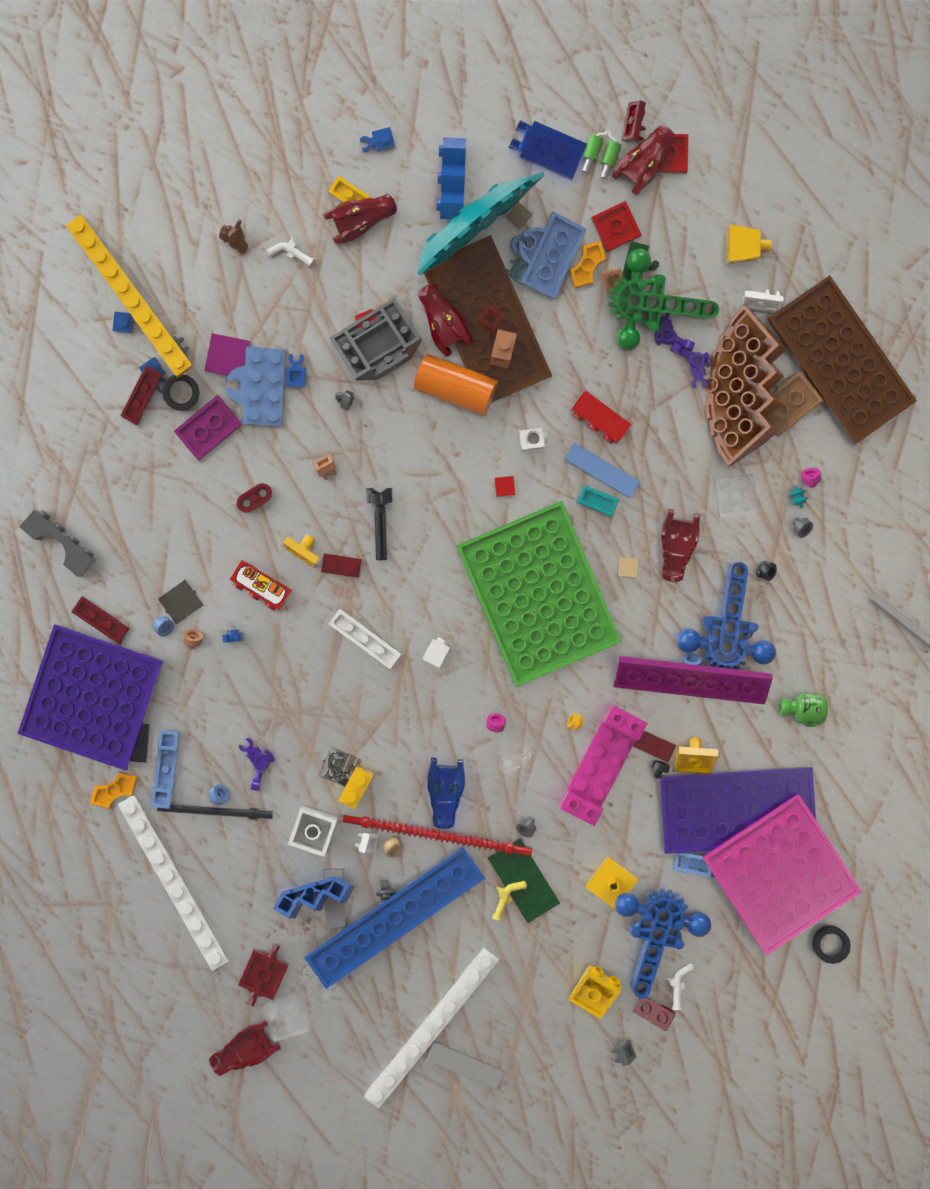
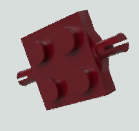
(263, 974)

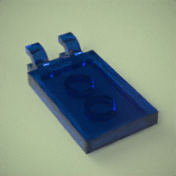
(549, 148)

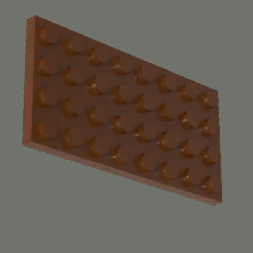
(470, 282)
(841, 360)

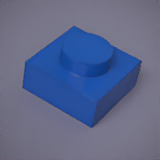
(123, 322)

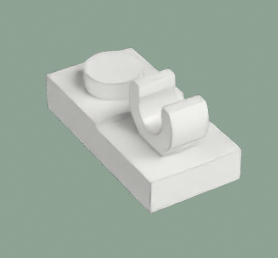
(762, 302)

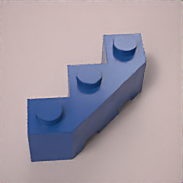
(452, 177)
(313, 895)

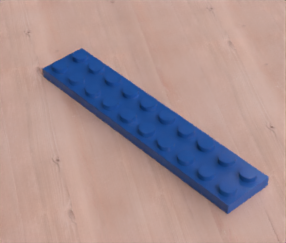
(394, 917)

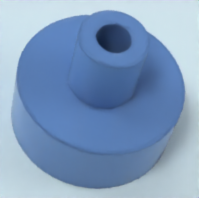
(513, 244)
(163, 626)
(692, 658)
(218, 795)

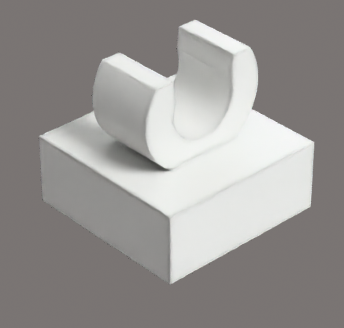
(368, 842)

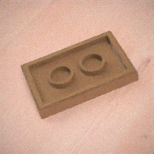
(797, 400)

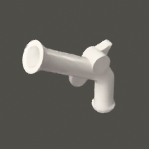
(291, 250)
(678, 985)

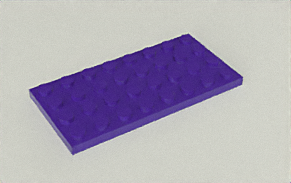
(714, 807)

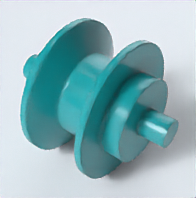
(798, 496)

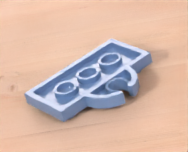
(550, 253)
(260, 386)

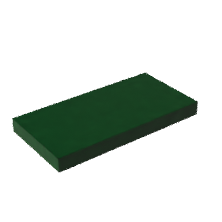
(515, 868)

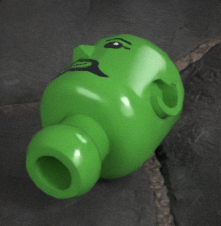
(807, 709)

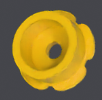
(575, 721)

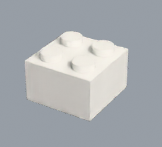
(313, 831)

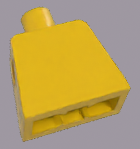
(745, 244)

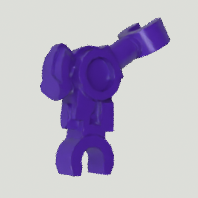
(668, 335)
(696, 362)
(259, 760)

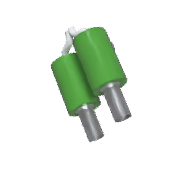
(592, 151)

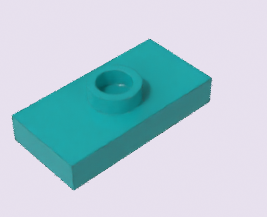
(597, 500)

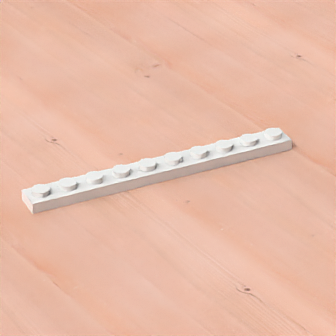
(173, 882)
(431, 1027)

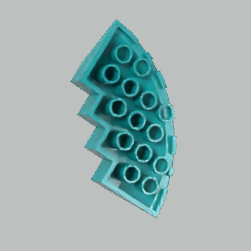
(474, 219)

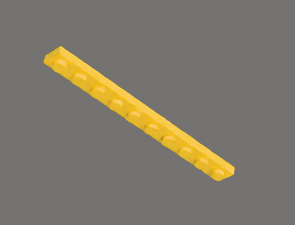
(129, 296)

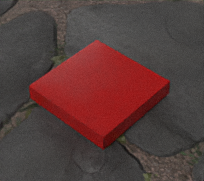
(677, 156)
(616, 226)

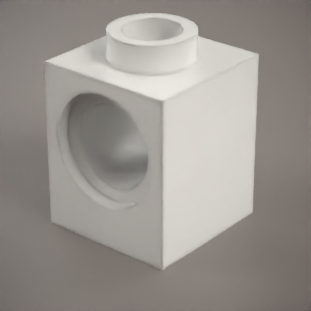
(526, 445)
(436, 652)

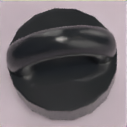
(766, 570)
(659, 767)

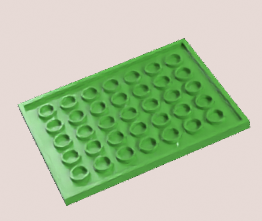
(538, 593)

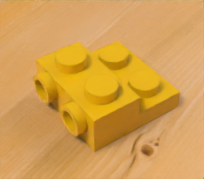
(595, 991)

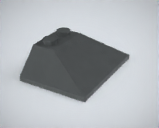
(379, 344)

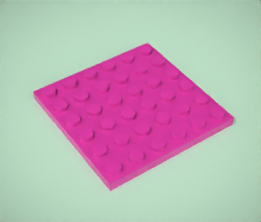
(782, 874)

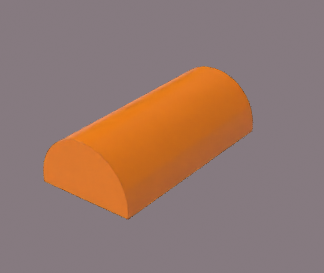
(455, 384)

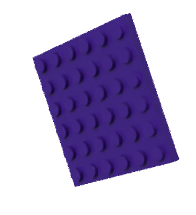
(90, 697)

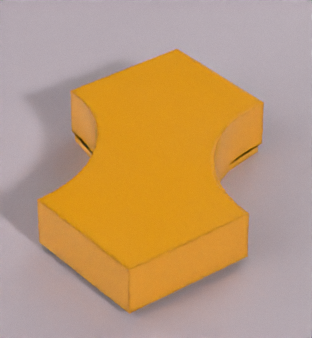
(583, 272)
(105, 794)

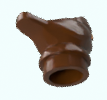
(234, 237)

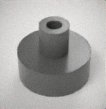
(802, 527)
(526, 827)

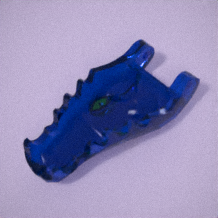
(445, 789)

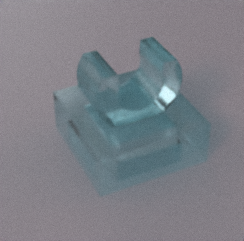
(517, 269)

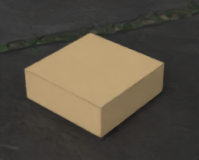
(627, 567)

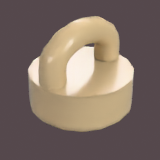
(392, 847)

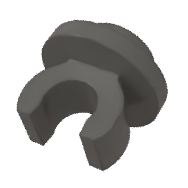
(385, 892)

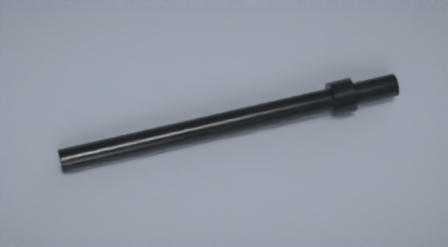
(252, 813)

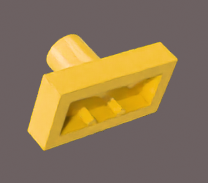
(302, 550)

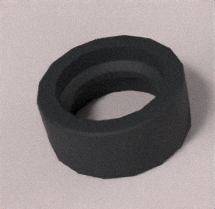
(184, 406)
(845, 947)

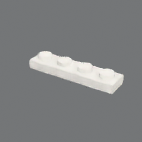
(364, 638)

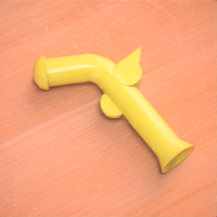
(505, 897)

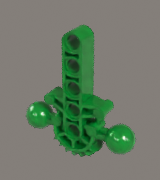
(639, 262)

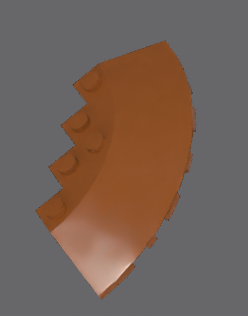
(741, 385)

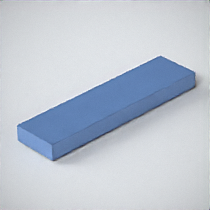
(602, 470)

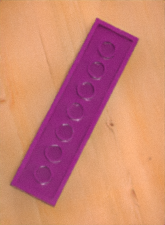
(692, 680)

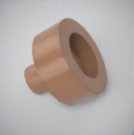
(192, 638)

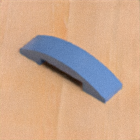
(165, 769)

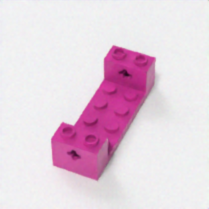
(601, 764)

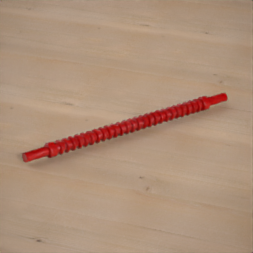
(366, 822)

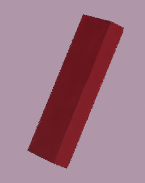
(141, 395)
(100, 619)

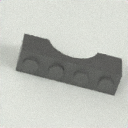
(76, 558)

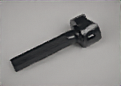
(380, 499)

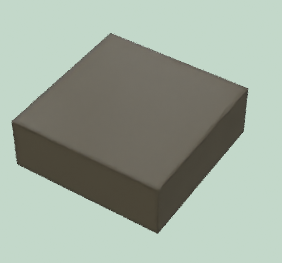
(519, 215)

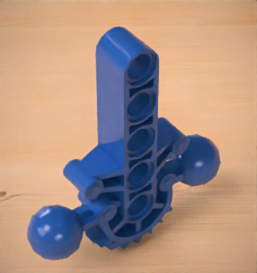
(762, 651)
(628, 905)

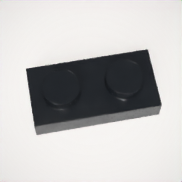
(141, 749)

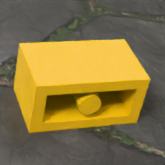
(356, 787)

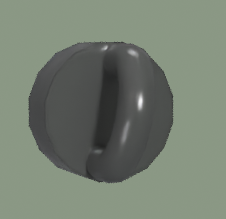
(347, 399)

